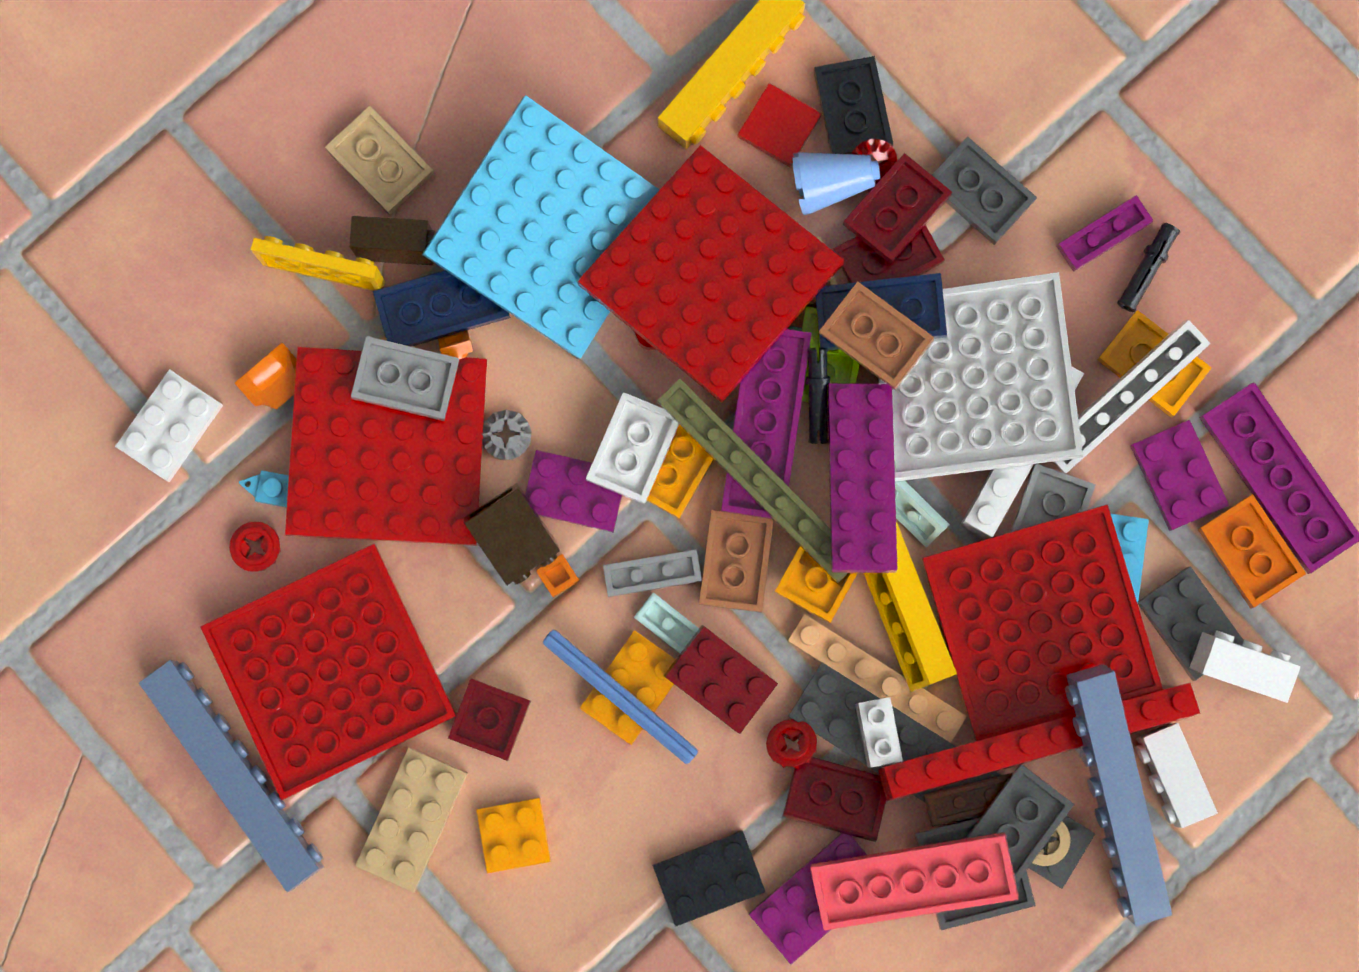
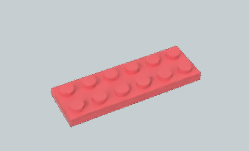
(914, 881)

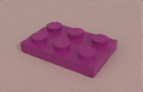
(1179, 475)
(561, 492)

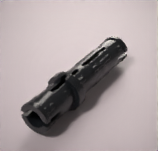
(1154, 256)
(818, 395)

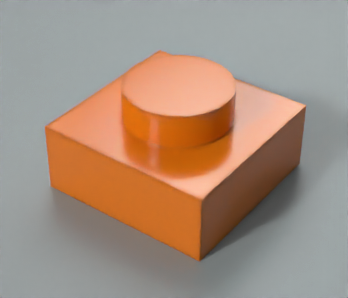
(456, 345)
(557, 576)

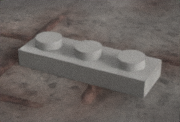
(652, 573)

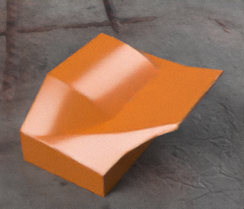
(271, 379)

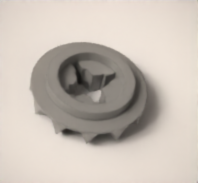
(517, 445)

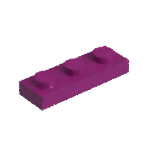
(1105, 233)

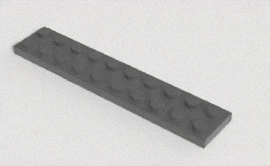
(831, 712)

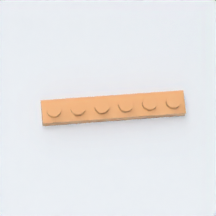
(876, 677)

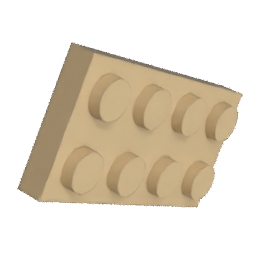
(411, 820)

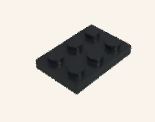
(852, 104)
(708, 878)

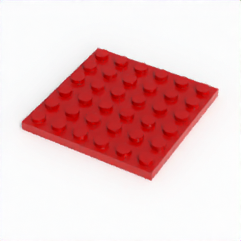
(710, 273)
(379, 468)
(1036, 610)
(328, 671)

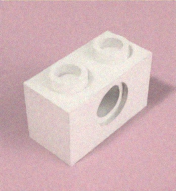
(878, 732)

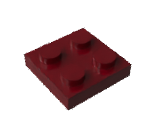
(489, 719)

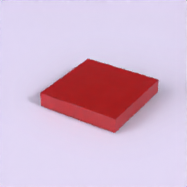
(779, 125)

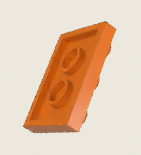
(1251, 551)

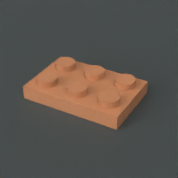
(876, 335)
(736, 561)

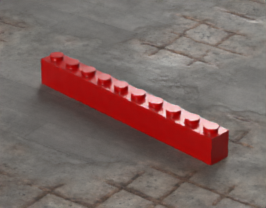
(1027, 745)

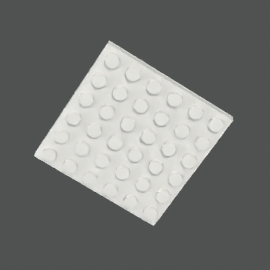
(991, 388)

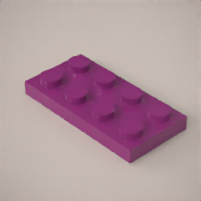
(792, 912)

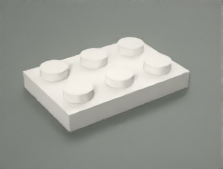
(169, 425)
(633, 448)

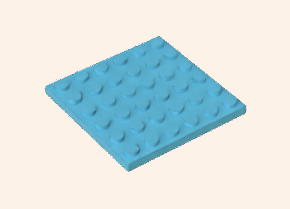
(538, 222)

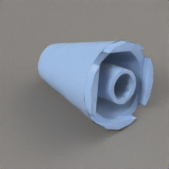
(831, 178)

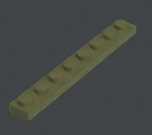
(750, 473)

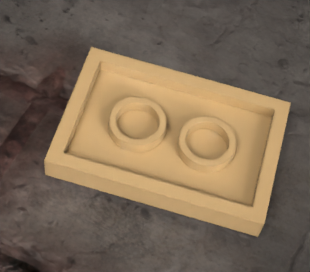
(379, 160)

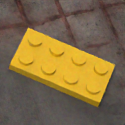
(327, 266)

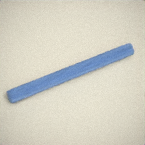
(620, 696)

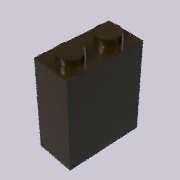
(390, 239)
(512, 535)

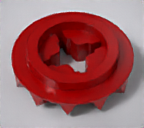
(880, 151)
(240, 549)
(792, 730)

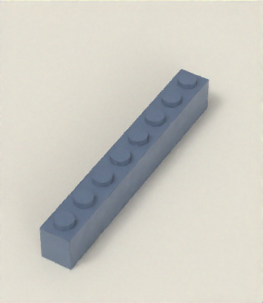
(232, 775)
(1119, 794)

